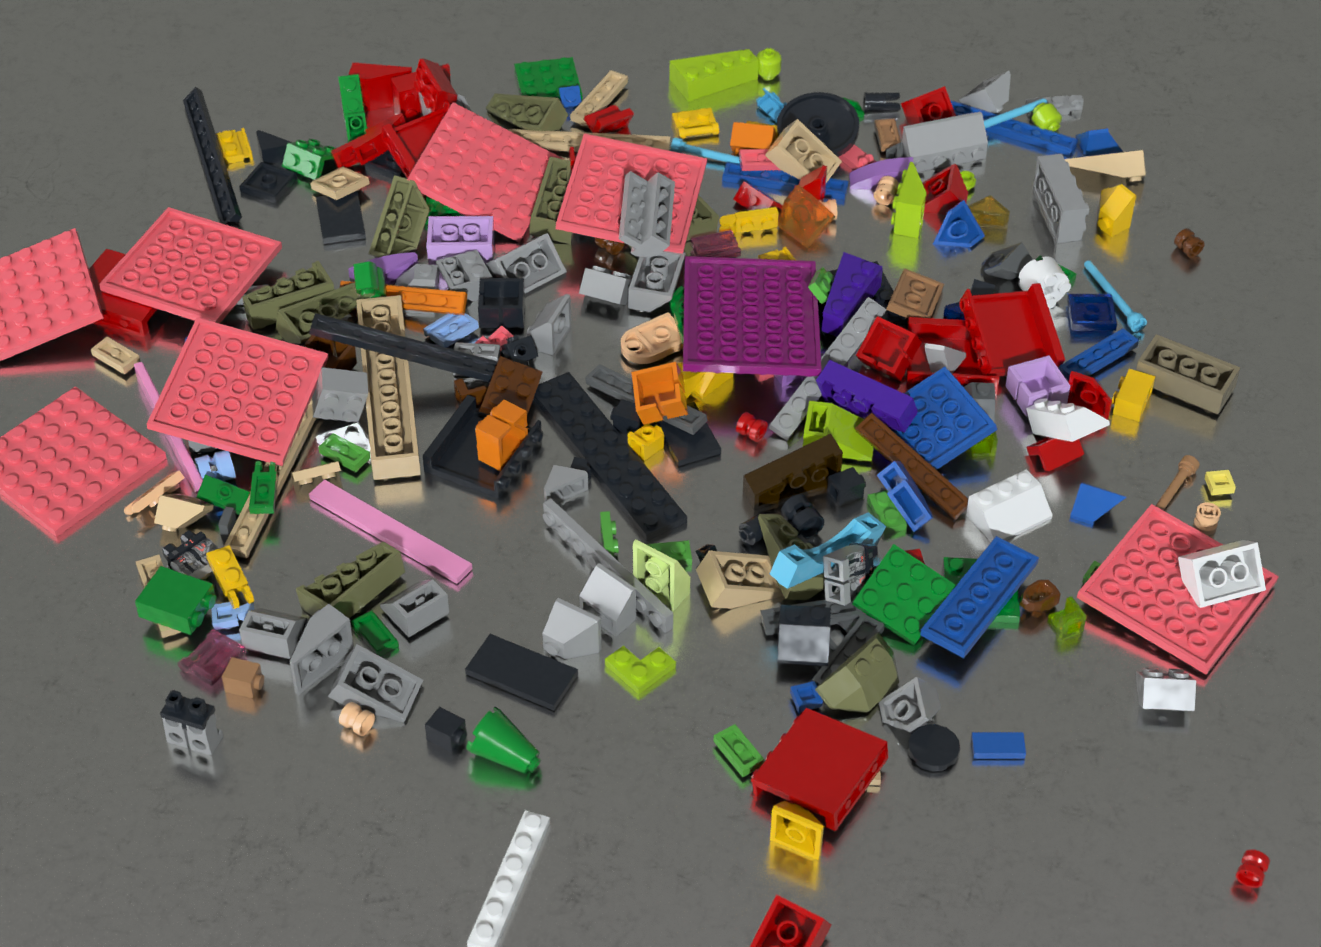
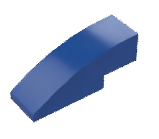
(905, 495)

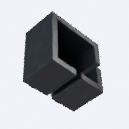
(501, 302)

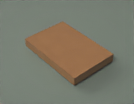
(915, 295)

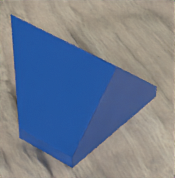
(1097, 143)
(959, 228)
(1093, 503)

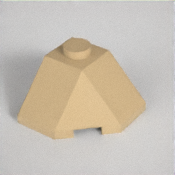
(180, 511)

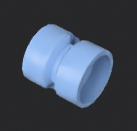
(222, 463)

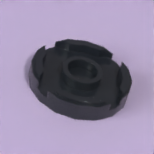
(934, 747)

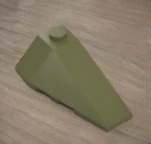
(529, 111)

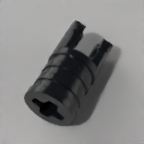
(878, 100)

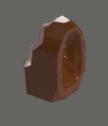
(1040, 596)

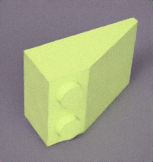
(660, 575)

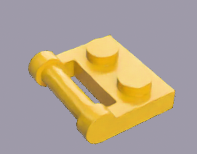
(695, 123)

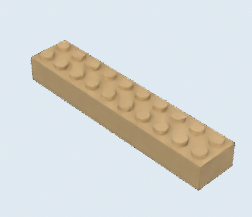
(389, 395)

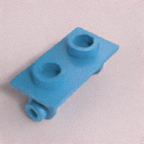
(769, 102)

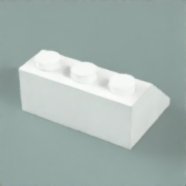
(1063, 420)
(1009, 507)
(1223, 572)

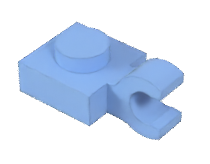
(225, 616)

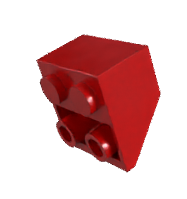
(433, 85)

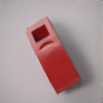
(365, 147)

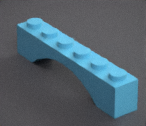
(798, 565)

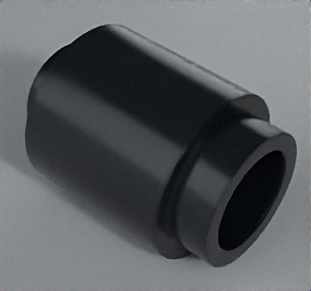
(750, 530)

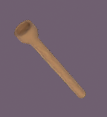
(1187, 467)

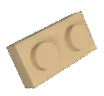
(115, 355)
(305, 475)

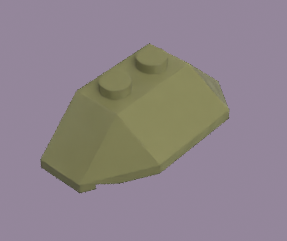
(400, 220)
(862, 678)

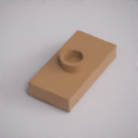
(886, 133)

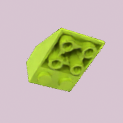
(909, 204)
(829, 418)

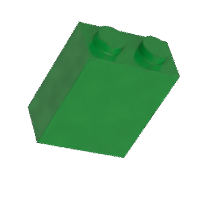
(175, 600)

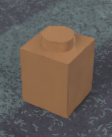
(243, 678)

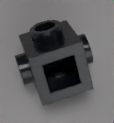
(519, 349)

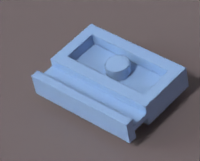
(450, 329)

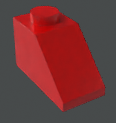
(815, 182)

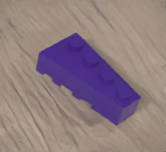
(852, 285)
(866, 396)

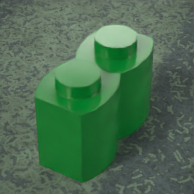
(369, 280)

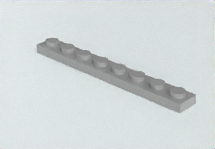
(840, 352)
(586, 545)

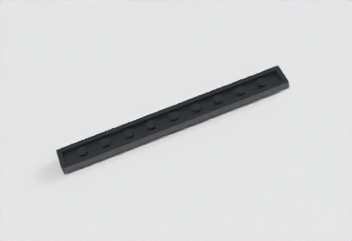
(212, 158)
(402, 347)

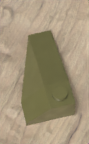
(296, 320)
(780, 535)

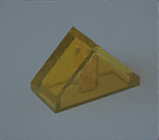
(990, 213)

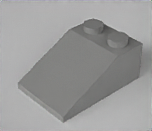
(321, 647)
(375, 685)

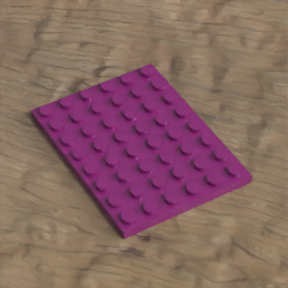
(750, 317)

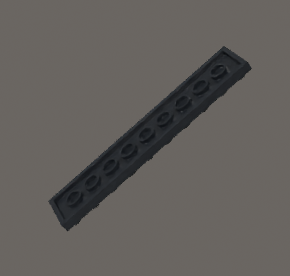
(609, 457)

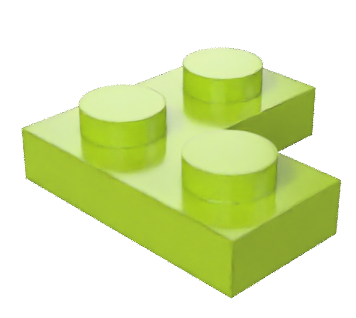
(640, 673)

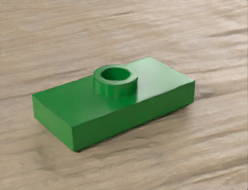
(222, 494)

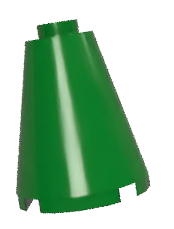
(503, 743)

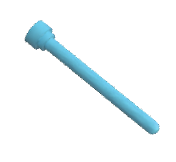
(1013, 113)
(680, 146)
(1135, 320)

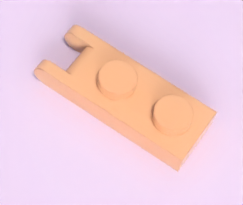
(151, 496)

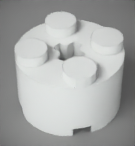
(1050, 275)

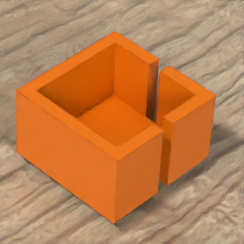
(659, 393)
(501, 434)

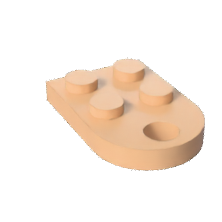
(652, 339)

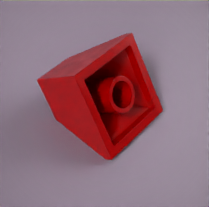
(928, 107)
(944, 191)

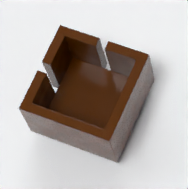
(346, 354)

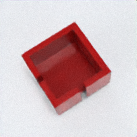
(888, 348)

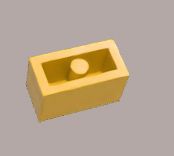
(1133, 394)

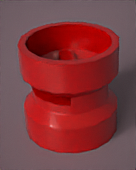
(752, 427)
(1253, 868)

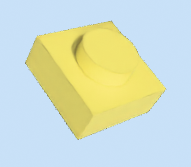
(1220, 482)

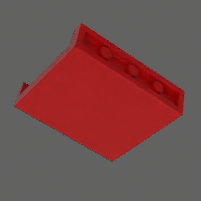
(409, 140)
(117, 310)
(1010, 329)
(950, 334)
(822, 766)

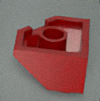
(1089, 393)

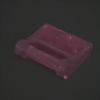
(214, 663)

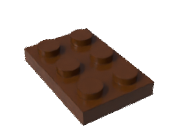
(511, 383)

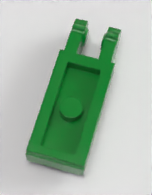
(263, 489)

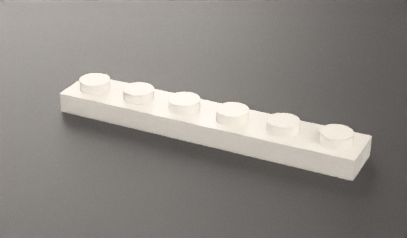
(509, 881)

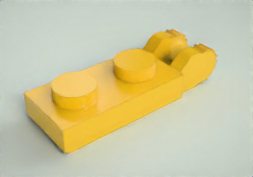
(749, 220)
(229, 575)

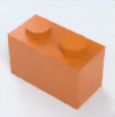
(751, 136)

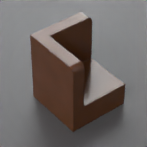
(462, 391)

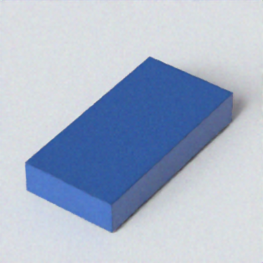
(998, 745)

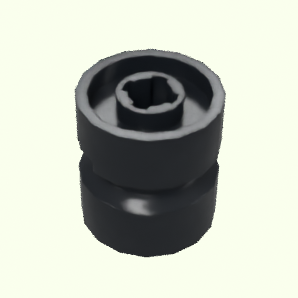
(803, 516)

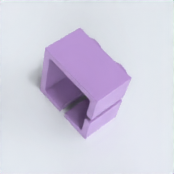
(1036, 381)

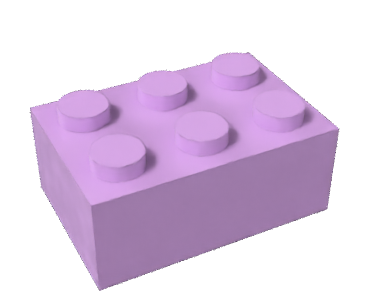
(458, 235)

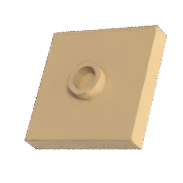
(339, 183)

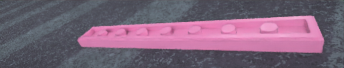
(176, 443)
(391, 531)

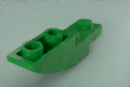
(352, 106)

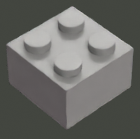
(340, 395)

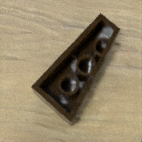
(794, 474)

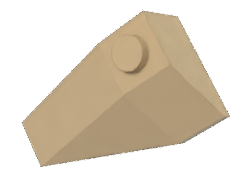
(1120, 165)

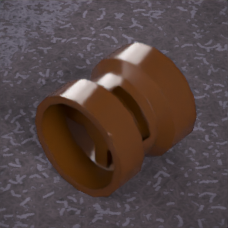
(1189, 243)
(611, 246)

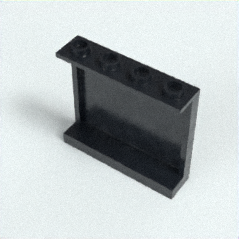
(455, 453)

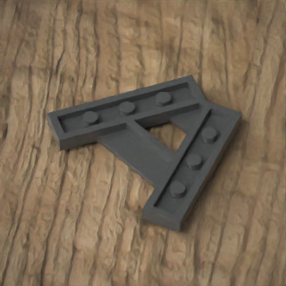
(851, 619)

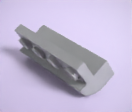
(647, 214)

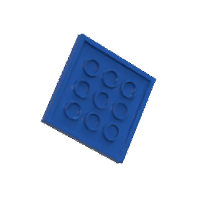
(945, 421)

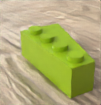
(712, 73)

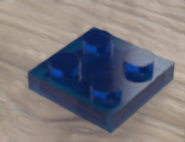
(1092, 312)

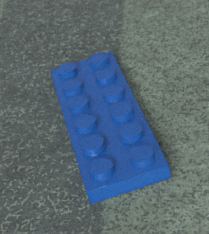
(979, 597)

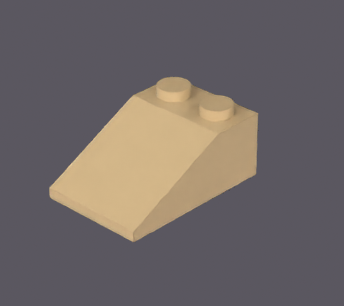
(801, 152)
(737, 579)

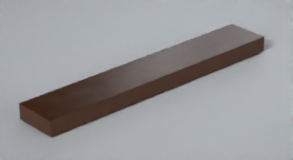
(922, 473)

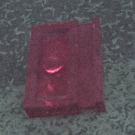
(716, 245)

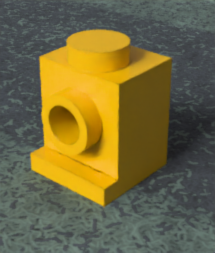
(646, 441)

